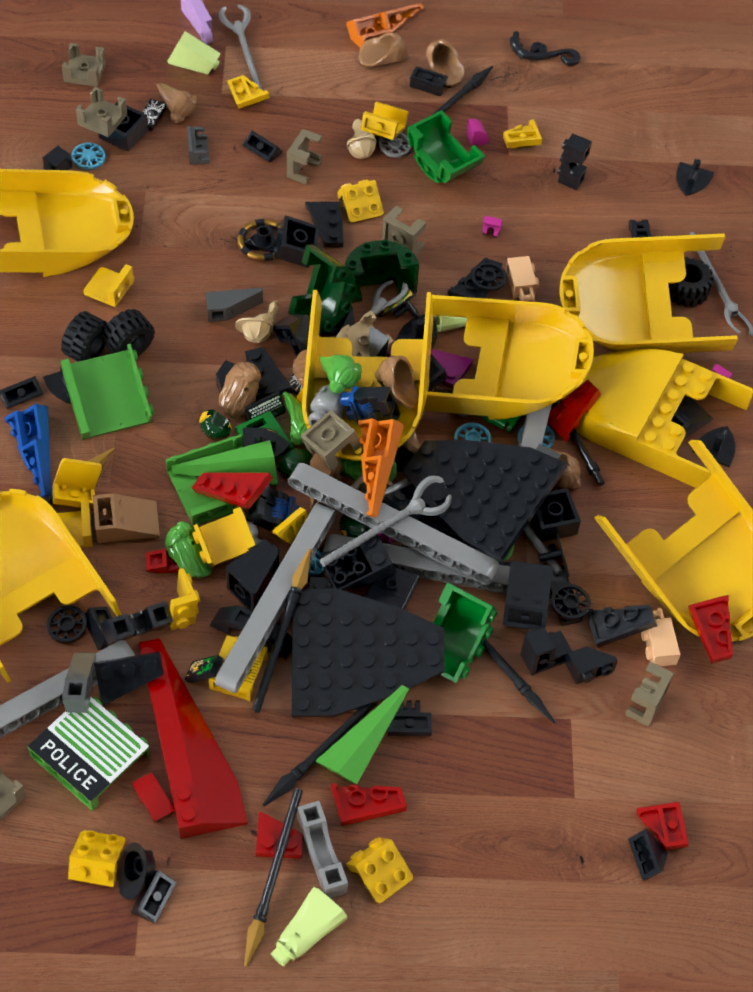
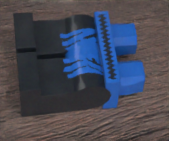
(370, 403)
(271, 508)

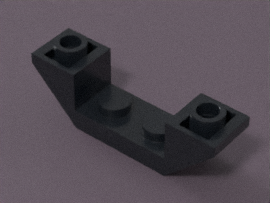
(237, 617)

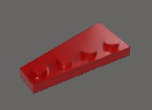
(233, 488)

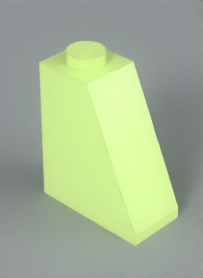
(194, 55)

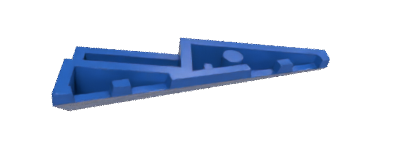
(32, 435)

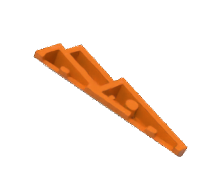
(380, 24)
(380, 446)

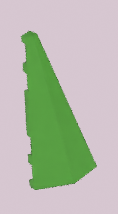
(247, 459)
(355, 749)

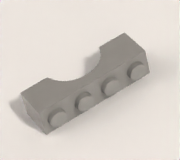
(316, 835)

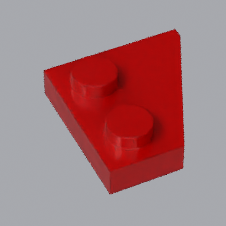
(665, 824)
(268, 838)

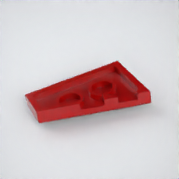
(570, 410)
(713, 627)
(363, 803)

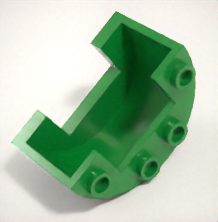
(438, 151)
(465, 626)

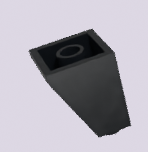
(252, 573)

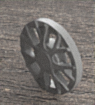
(394, 145)

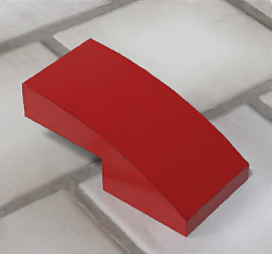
(160, 562)
(152, 796)

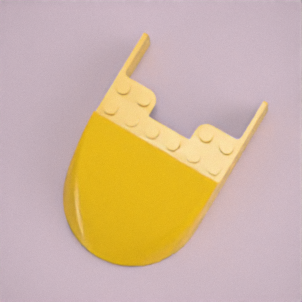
(61, 219)
(625, 297)
(415, 350)
(525, 361)
(639, 400)
(702, 557)
(39, 568)

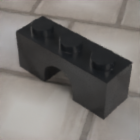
(575, 153)
(136, 624)

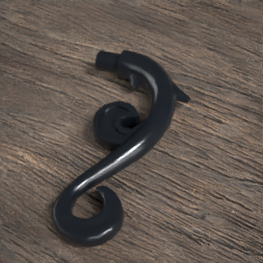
(541, 51)

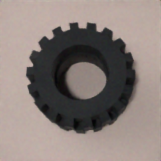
(699, 288)
(126, 329)
(83, 337)

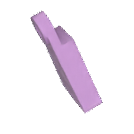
(199, 18)

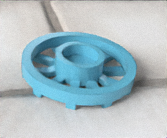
(473, 434)

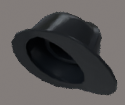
(136, 868)

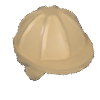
(362, 143)
(260, 327)

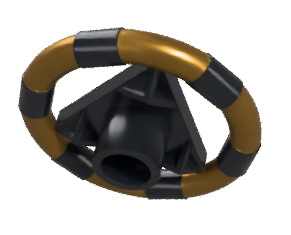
(262, 240)

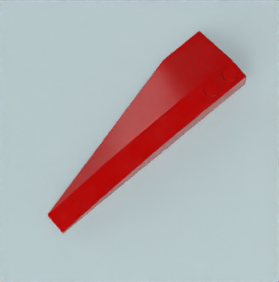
(198, 775)

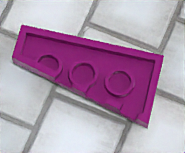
(454, 365)

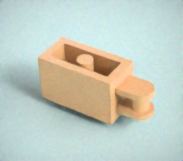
(522, 278)
(661, 641)

